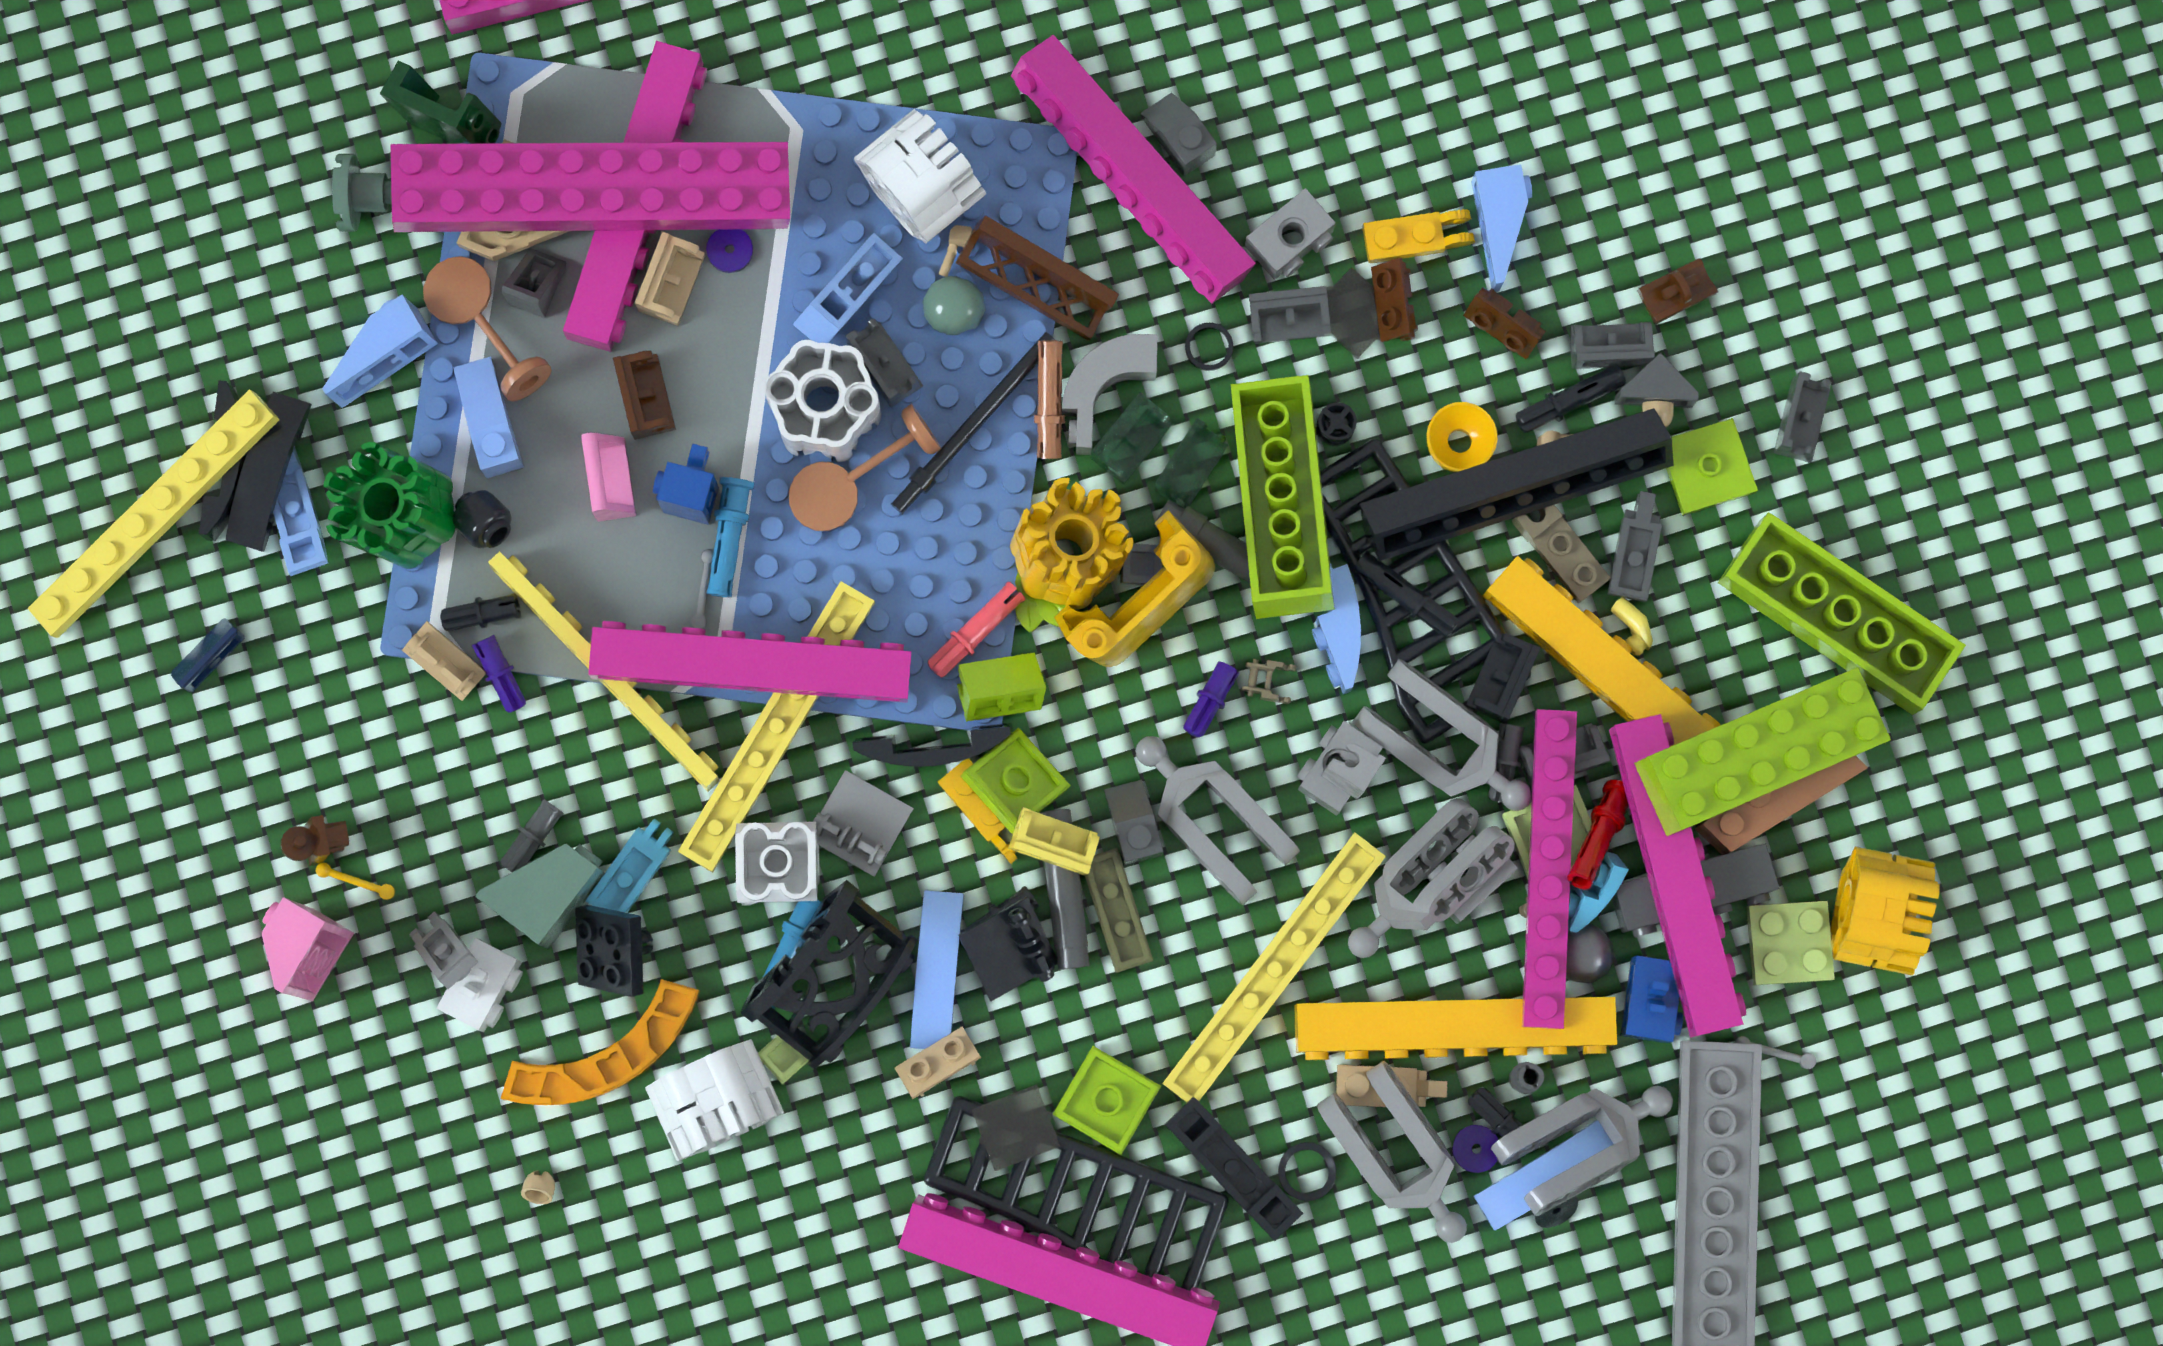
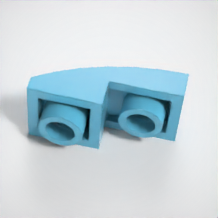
(1587, 904)

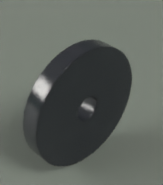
(1557, 1214)

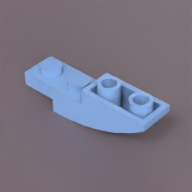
(1341, 631)

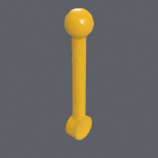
(385, 891)

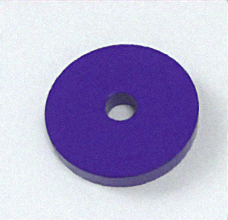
(732, 261)
(1463, 1151)

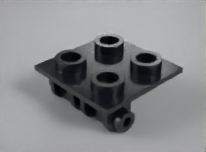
(1009, 949)

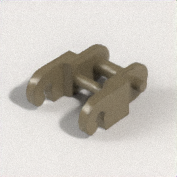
(1266, 692)

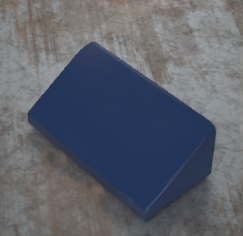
(207, 655)

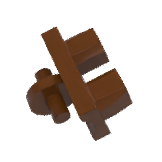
(1677, 291)
(314, 840)

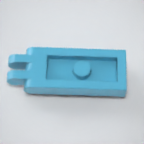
(632, 869)

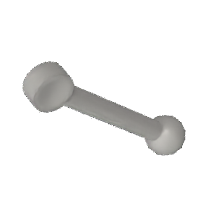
(699, 619)
(1806, 1060)

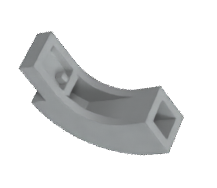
(1109, 363)

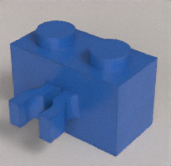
(687, 489)
(1651, 1001)

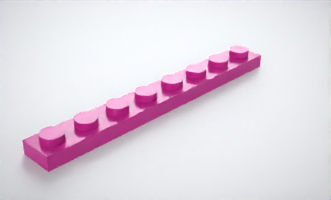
(1549, 869)

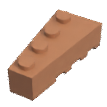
(1745, 822)

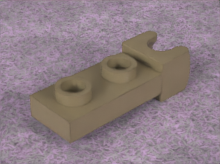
(1563, 552)

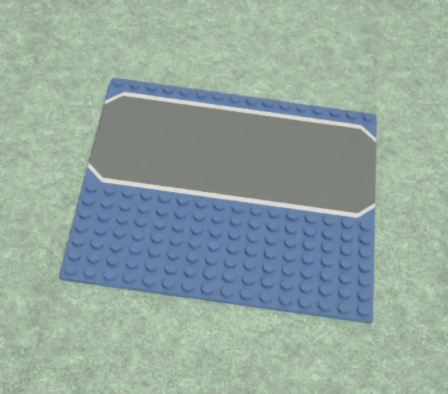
(919, 566)

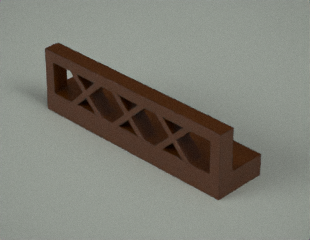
(1043, 265)

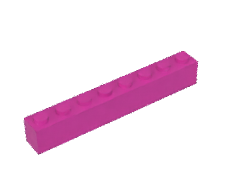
(1132, 169)
(616, 255)
(749, 663)
(1679, 891)
(1058, 1273)

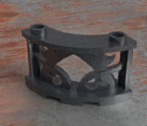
(777, 984)

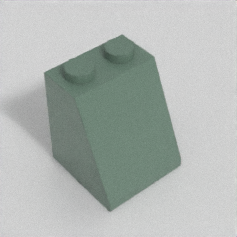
(545, 892)

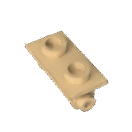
(444, 660)
(937, 1062)

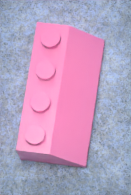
(301, 947)

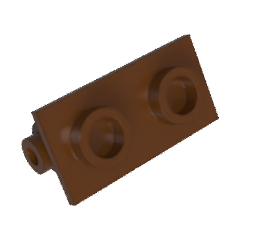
(1391, 294)
(1517, 333)

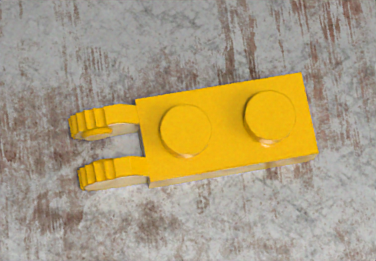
(1414, 235)
(975, 808)

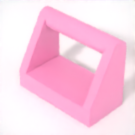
(608, 476)

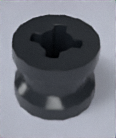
(1340, 417)

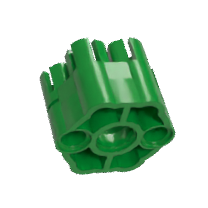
(365, 503)

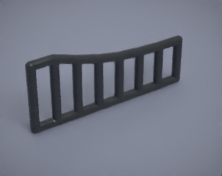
(1386, 620)
(1107, 1162)

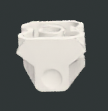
(776, 862)

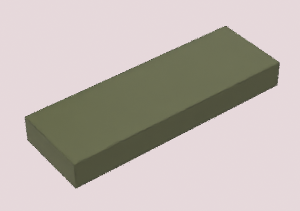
(1117, 912)

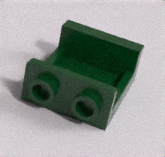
(417, 105)

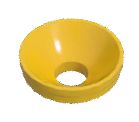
(1470, 420)

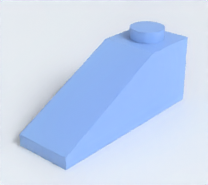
(1500, 206)
(847, 290)
(381, 348)
(487, 418)

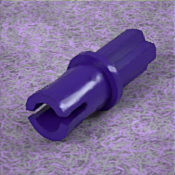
(499, 673)
(1210, 699)

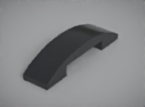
(264, 473)
(217, 509)
(884, 748)
(1233, 1169)

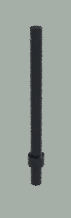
(924, 478)

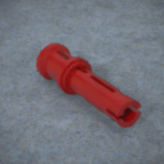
(1606, 821)

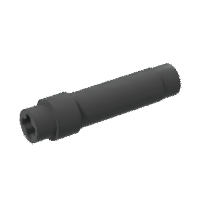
(1223, 547)
(1066, 909)

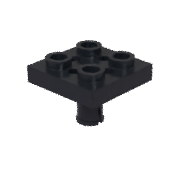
(610, 950)

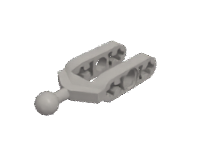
(1478, 769)
(1181, 785)
(1396, 911)
(1616, 1119)
(1419, 1191)

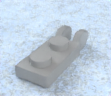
(444, 951)

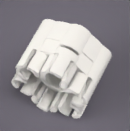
(913, 176)
(829, 431)
(714, 1099)

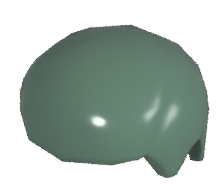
(953, 305)

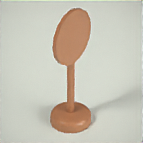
(458, 293)
(826, 494)

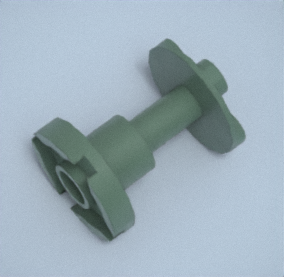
(357, 192)

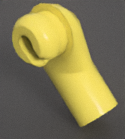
(1637, 623)

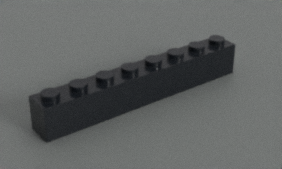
(1517, 484)

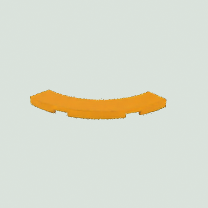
(612, 1066)

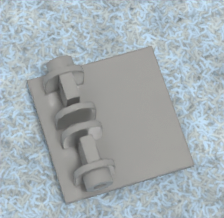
(860, 823)

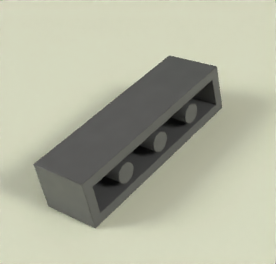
(1735, 877)

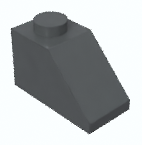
(1180, 133)
(1133, 822)

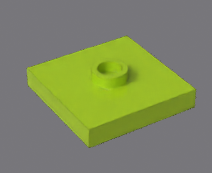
(1710, 467)
(1015, 777)
(1106, 1100)

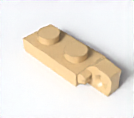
(1356, 1089)

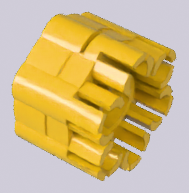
(1090, 523)
(1880, 904)

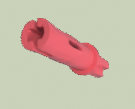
(974, 631)

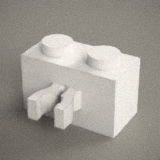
(478, 995)

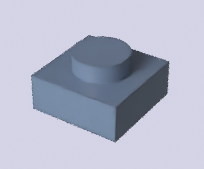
(1140, 565)

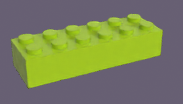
(1282, 497)
(1841, 613)
(1762, 751)

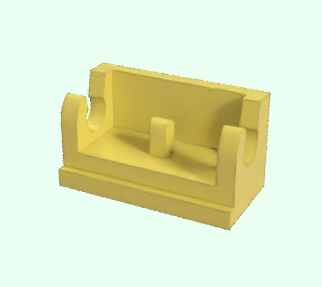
(1054, 841)

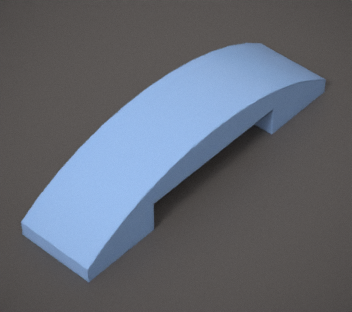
(298, 522)
(936, 967)
(1505, 1198)

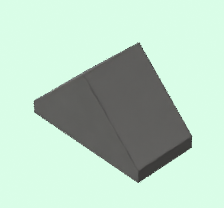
(534, 282)
(1658, 382)

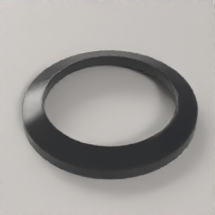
(1331, 1167)

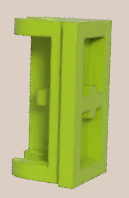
(1001, 686)

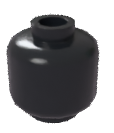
(482, 519)

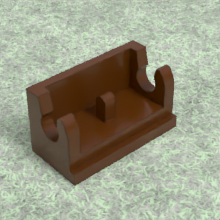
(644, 394)

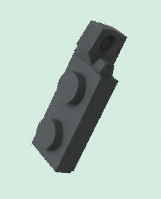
(1636, 550)

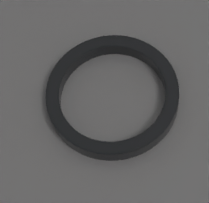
(1209, 326)

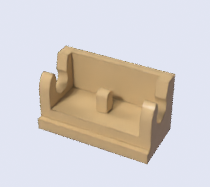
(669, 279)

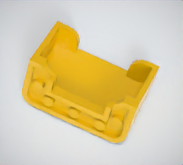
(1116, 637)

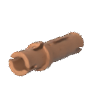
(1049, 410)

